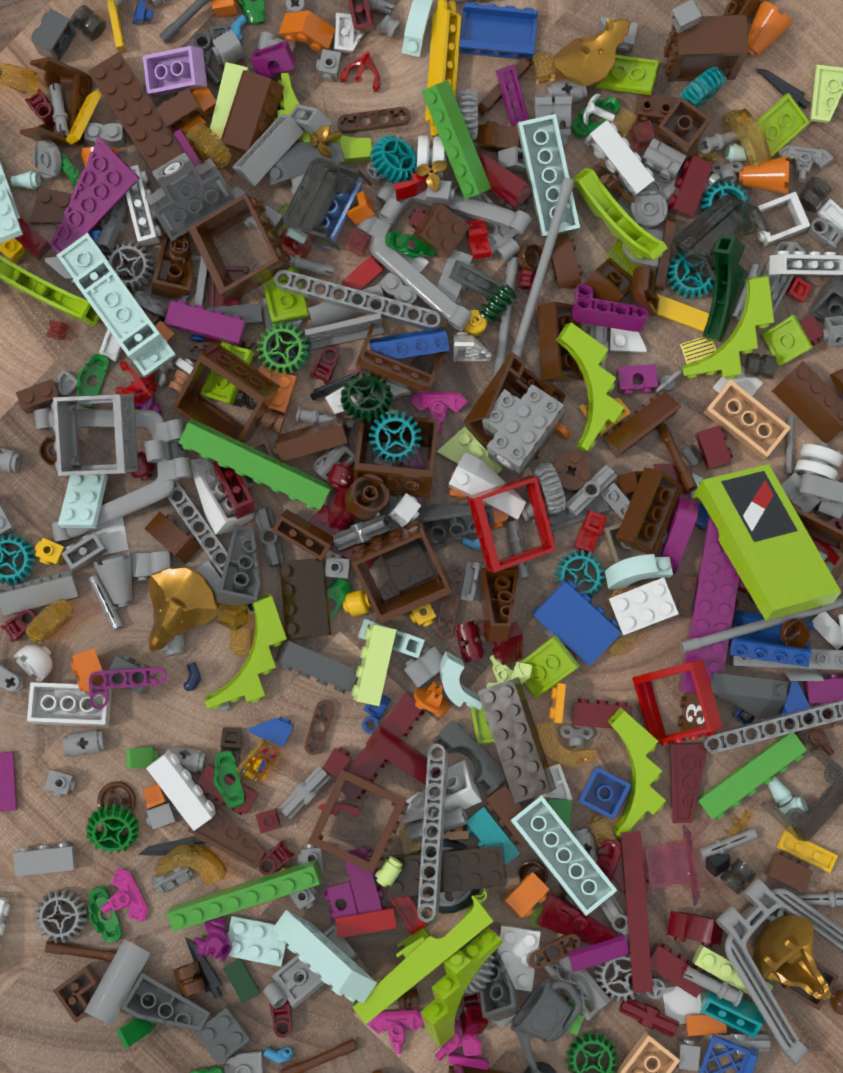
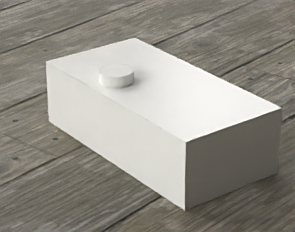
(66, 706)

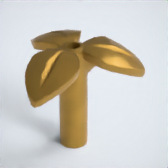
(322, 138)
(433, 179)

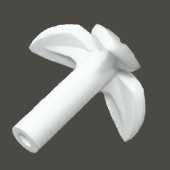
(591, 108)

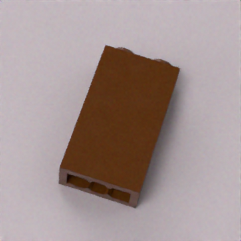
(312, 439)

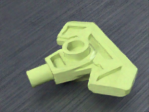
(505, 673)

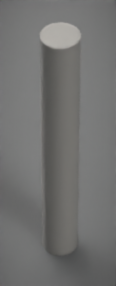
(789, 446)

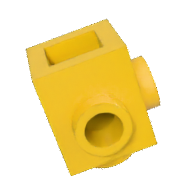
(49, 552)
(423, 615)

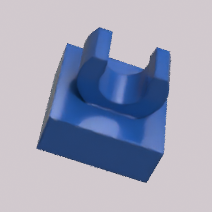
(141, 13)

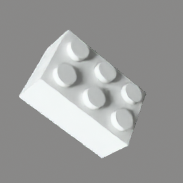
(643, 606)
(516, 945)

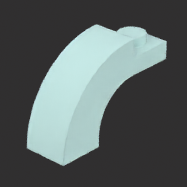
(416, 27)
(637, 568)
(402, 643)
(450, 674)

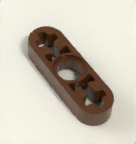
(311, 730)
(561, 954)

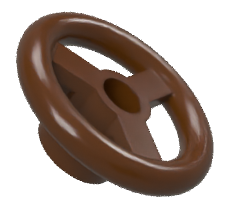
(109, 788)

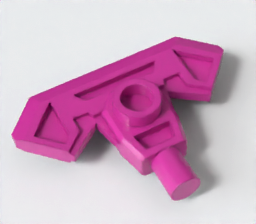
(438, 404)
(126, 897)
(396, 1024)
(470, 1044)

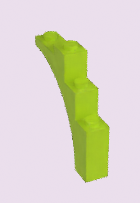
(354, 149)
(620, 224)
(47, 293)
(726, 358)
(599, 382)
(246, 682)
(644, 771)
(448, 991)

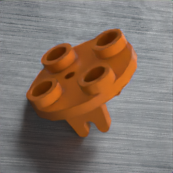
(431, 699)

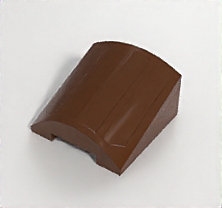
(516, 380)

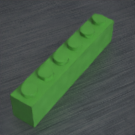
(456, 139)
(751, 775)

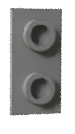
(616, 499)
(470, 586)
(165, 881)

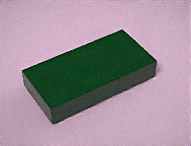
(241, 980)

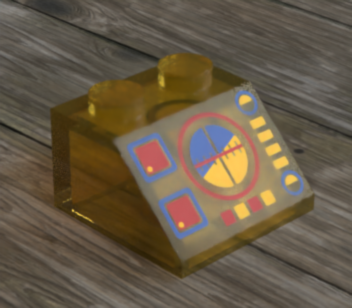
(259, 761)

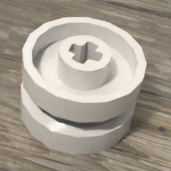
(428, 155)
(819, 461)

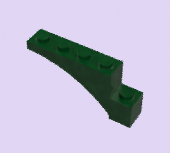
(727, 285)

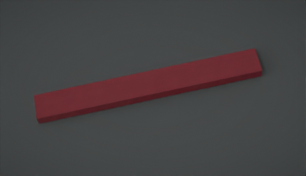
(636, 912)

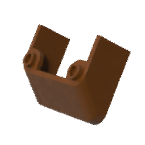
(75, 88)
(395, 371)

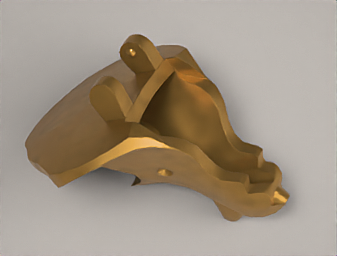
(591, 58)
(180, 603)
(787, 957)

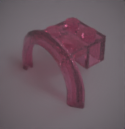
(673, 865)

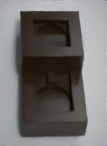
(231, 742)

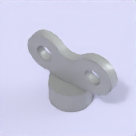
(727, 172)
(667, 382)
(576, 736)

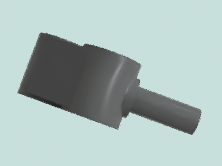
(203, 37)

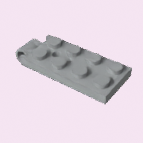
(501, 238)
(286, 979)

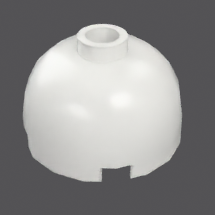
(35, 661)

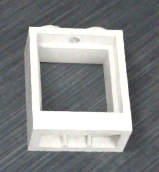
(797, 213)

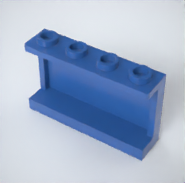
(498, 31)
(411, 344)
(577, 621)
(767, 643)

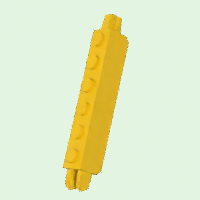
(443, 50)

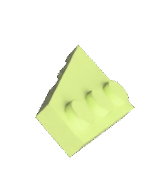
(826, 92)
(466, 442)

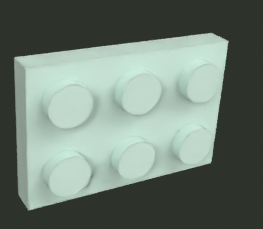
(83, 501)
(255, 941)

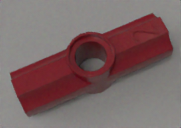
(649, 1017)

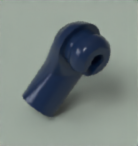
(194, 678)

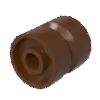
(189, 979)

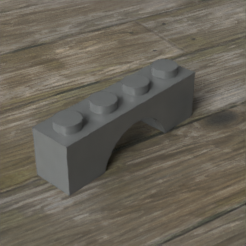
(488, 772)

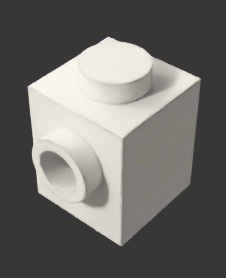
(405, 510)

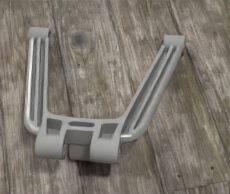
(389, 216)
(156, 450)
(741, 928)

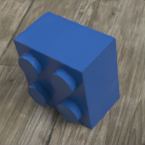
(604, 792)

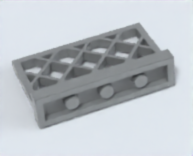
(343, 331)

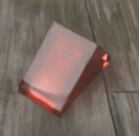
(293, 247)

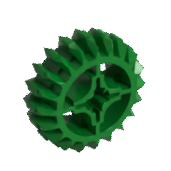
(114, 821)
(580, 1046)

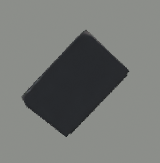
(717, 864)

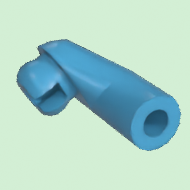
(237, 25)
(471, 543)

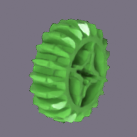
(276, 332)

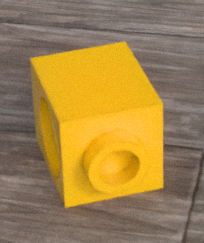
(13, 250)

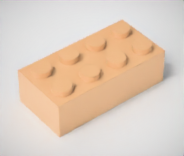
(747, 420)
(648, 1057)

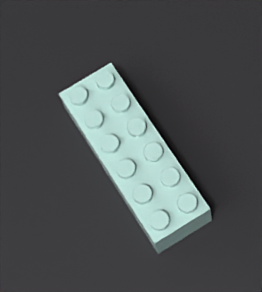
(546, 170)
(563, 855)
(324, 957)

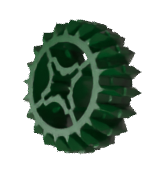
(362, 388)

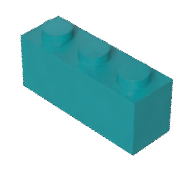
(490, 833)
(744, 1017)

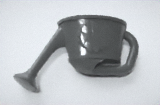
(545, 1016)

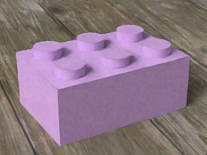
(174, 70)

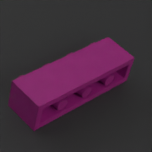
(205, 323)
(824, 691)
(363, 883)

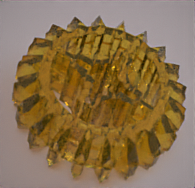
(208, 145)
(49, 621)

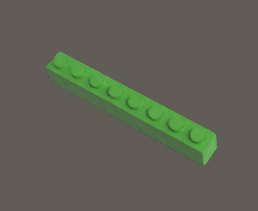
(254, 464)
(245, 895)

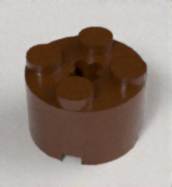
(575, 462)
(366, 496)

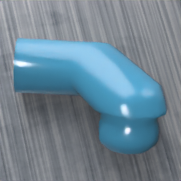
(279, 1056)

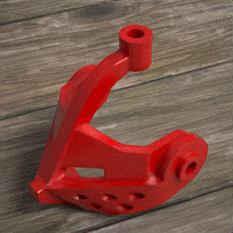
(364, 60)
(138, 384)

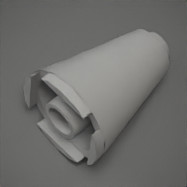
(116, 576)

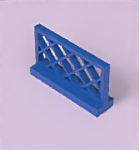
(747, 1063)

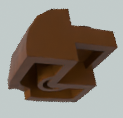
(643, 289)

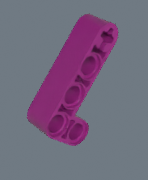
(606, 313)
(680, 531)
(128, 681)

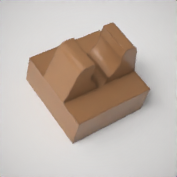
(458, 834)

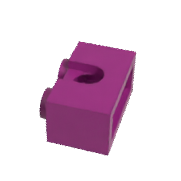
(278, 52)
(646, 373)
(341, 891)

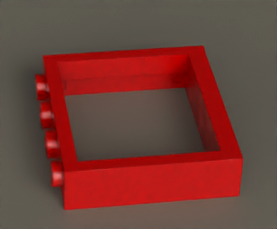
(483, 530)
(650, 708)

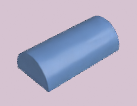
(337, 212)

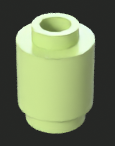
(389, 871)

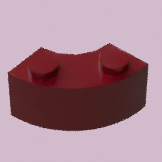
(694, 927)

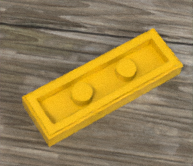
(116, 26)
(83, 117)
(682, 313)
(807, 852)

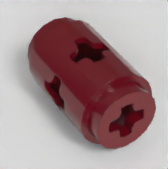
(471, 650)

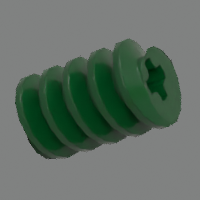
(498, 302)

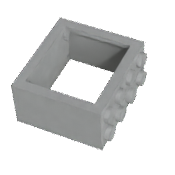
(67, 437)

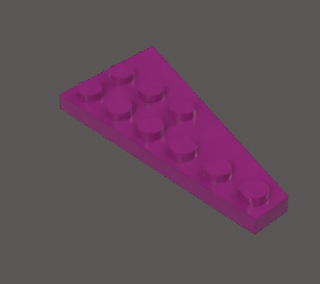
(95, 194)

